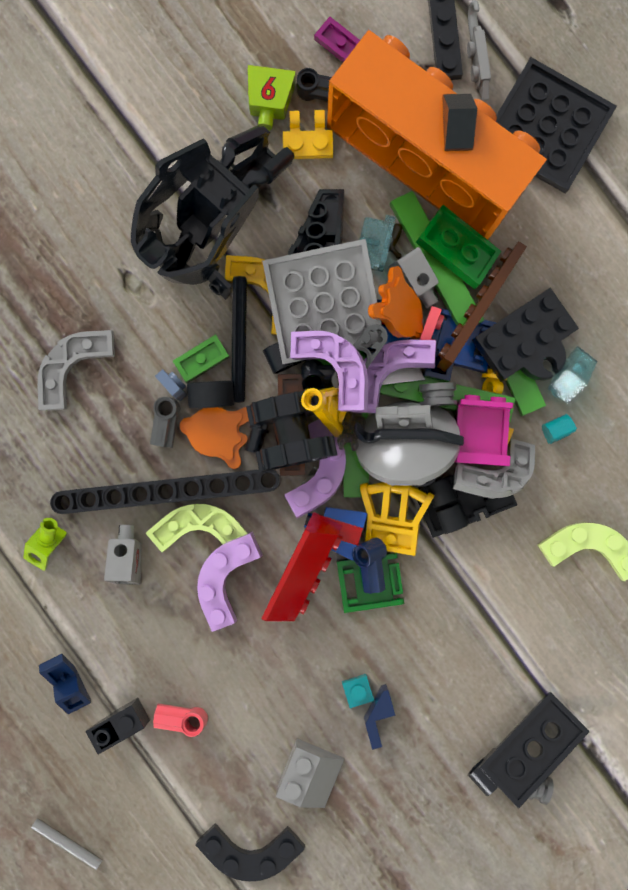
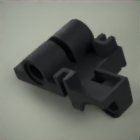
(456, 509)

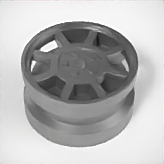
(438, 394)

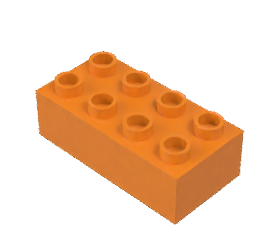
(396, 120)

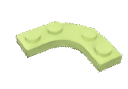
(192, 518)
(588, 536)

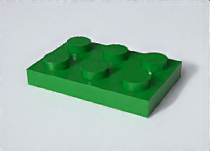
(458, 247)

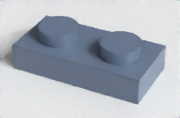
(172, 383)

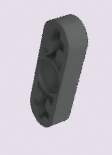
(365, 337)

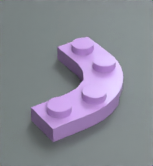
(397, 356)
(345, 360)
(324, 483)
(214, 574)

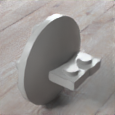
(408, 460)

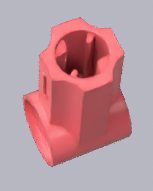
(177, 719)

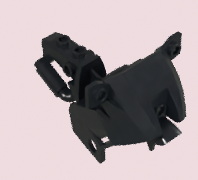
(215, 191)

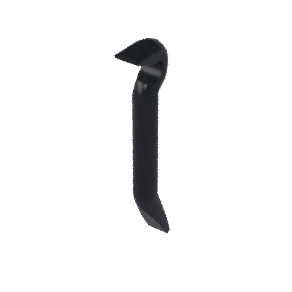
(425, 434)

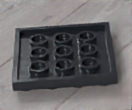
(559, 117)

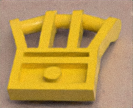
(397, 533)

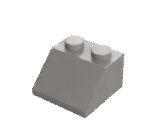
(308, 776)

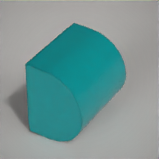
(558, 428)

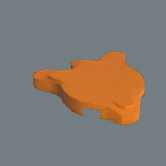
(399, 307)
(217, 433)

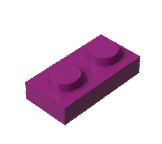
(336, 39)

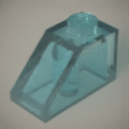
(573, 376)

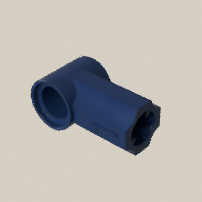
(369, 559)

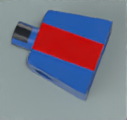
(351, 529)

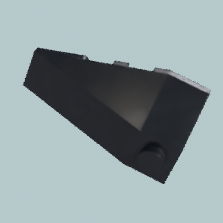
(323, 223)

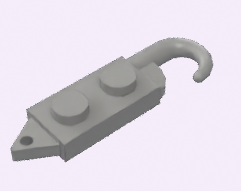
(478, 52)

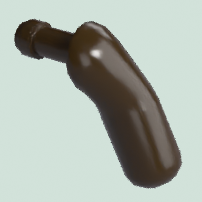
(394, 239)

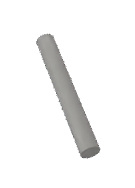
(66, 844)

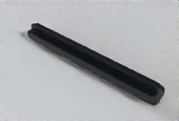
(239, 311)

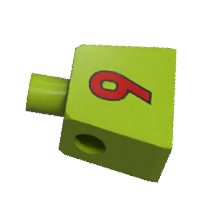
(270, 93)

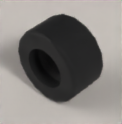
(210, 394)

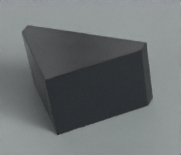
(459, 121)

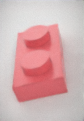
(432, 322)

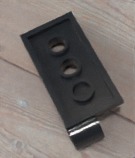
(510, 764)

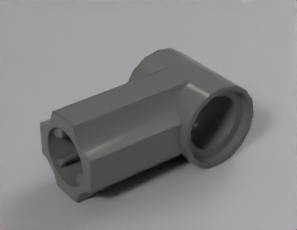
(164, 426)

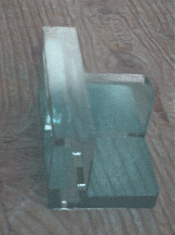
(378, 238)

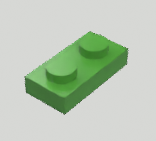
(201, 359)

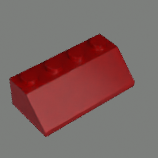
(303, 568)

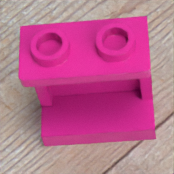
(484, 430)

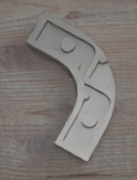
(62, 357)
(499, 482)

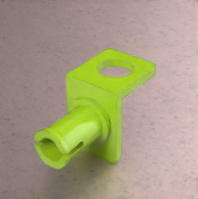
(43, 542)

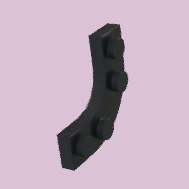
(248, 864)

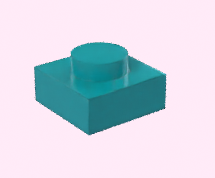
(357, 691)

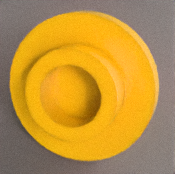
(492, 381)

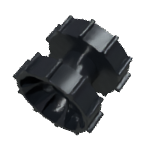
(291, 432)

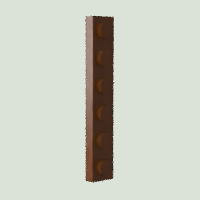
(475, 313)

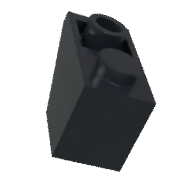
(118, 726)

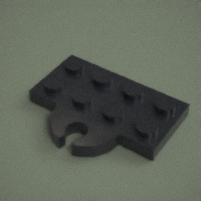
(528, 339)

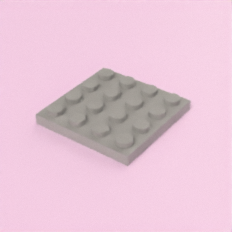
(322, 292)

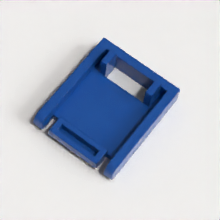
(465, 357)

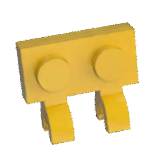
(309, 144)

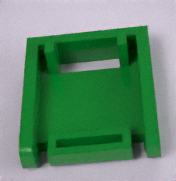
(368, 601)

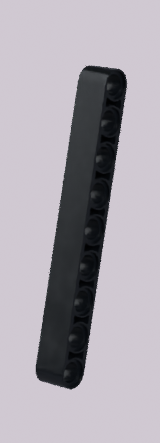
(154, 488)

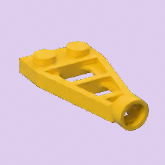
(326, 408)

